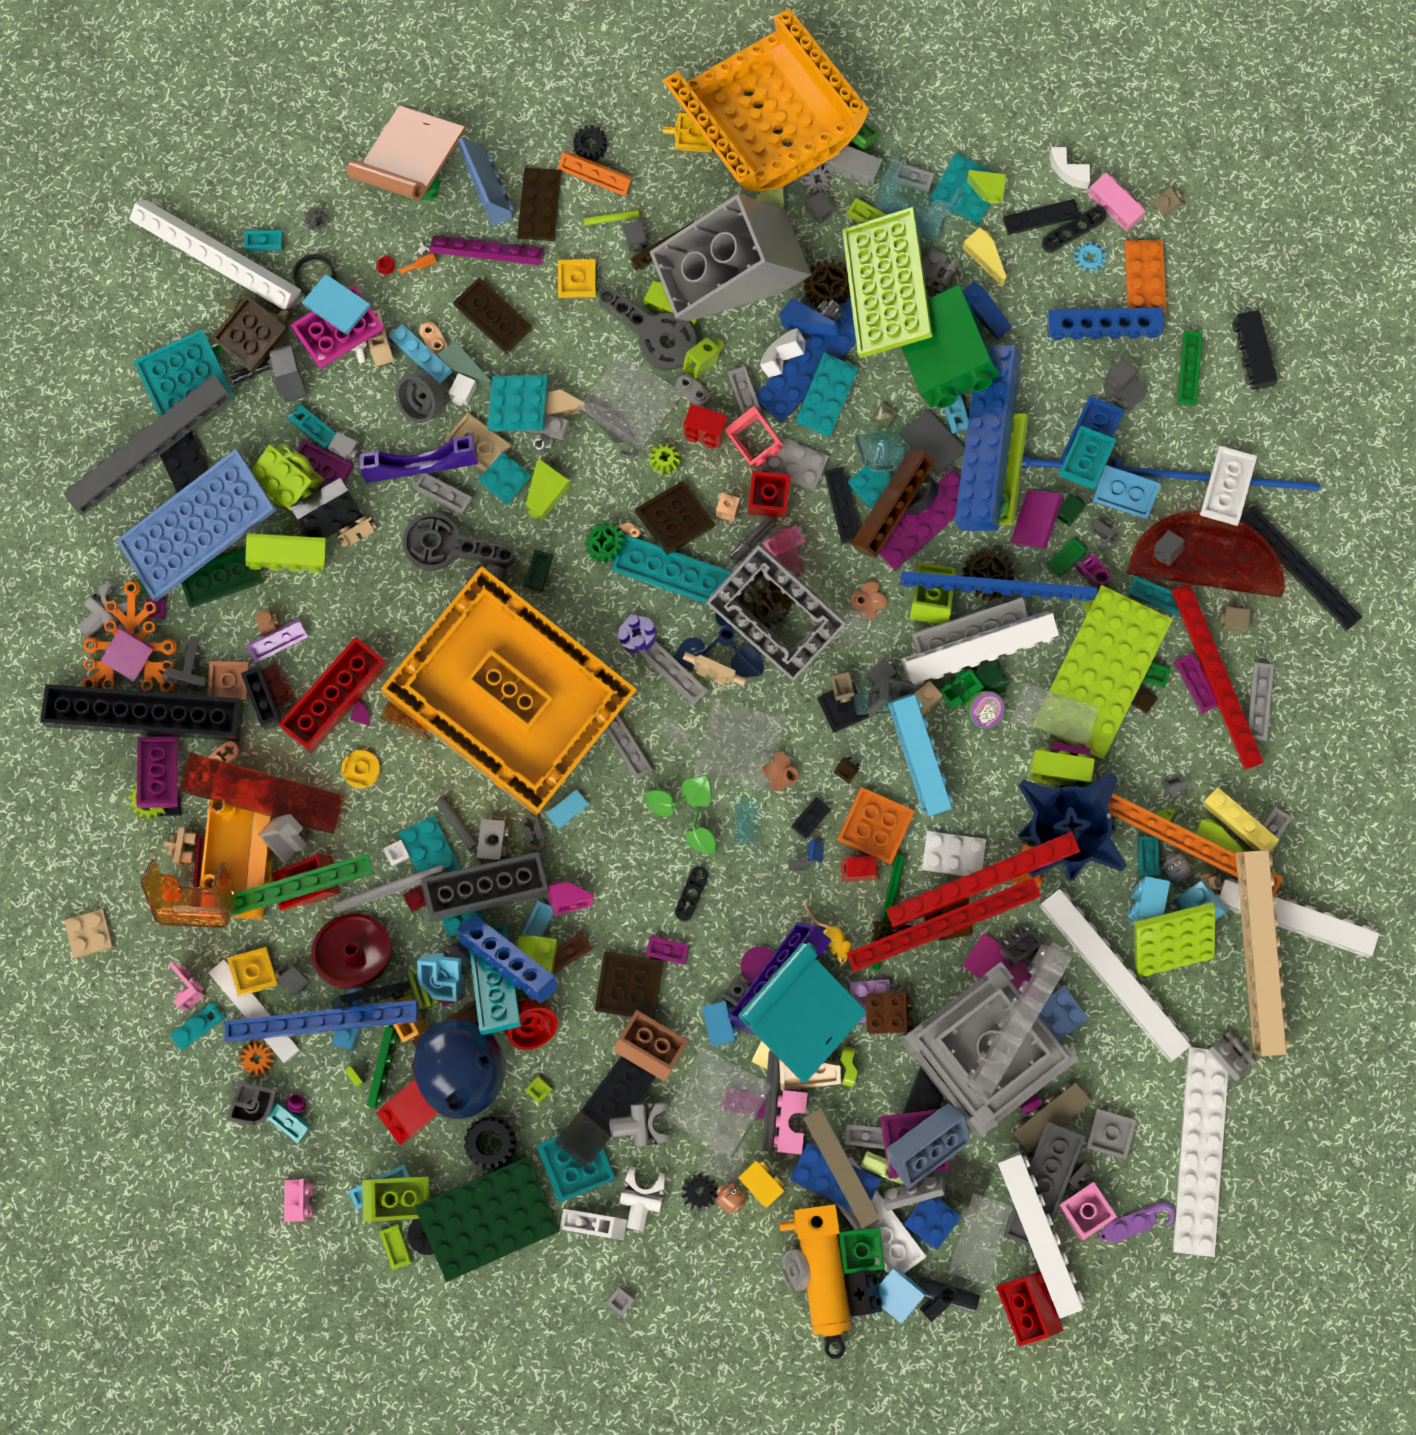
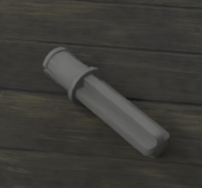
(746, 545)

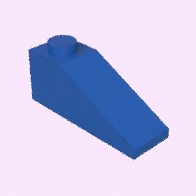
(987, 310)
(806, 319)

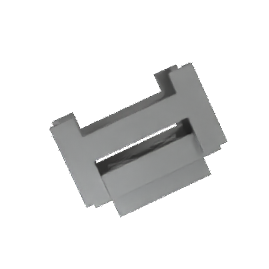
(961, 1032)

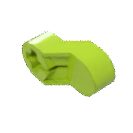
(851, 1072)

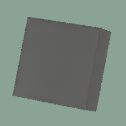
(796, 865)

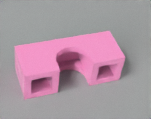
(790, 1103)

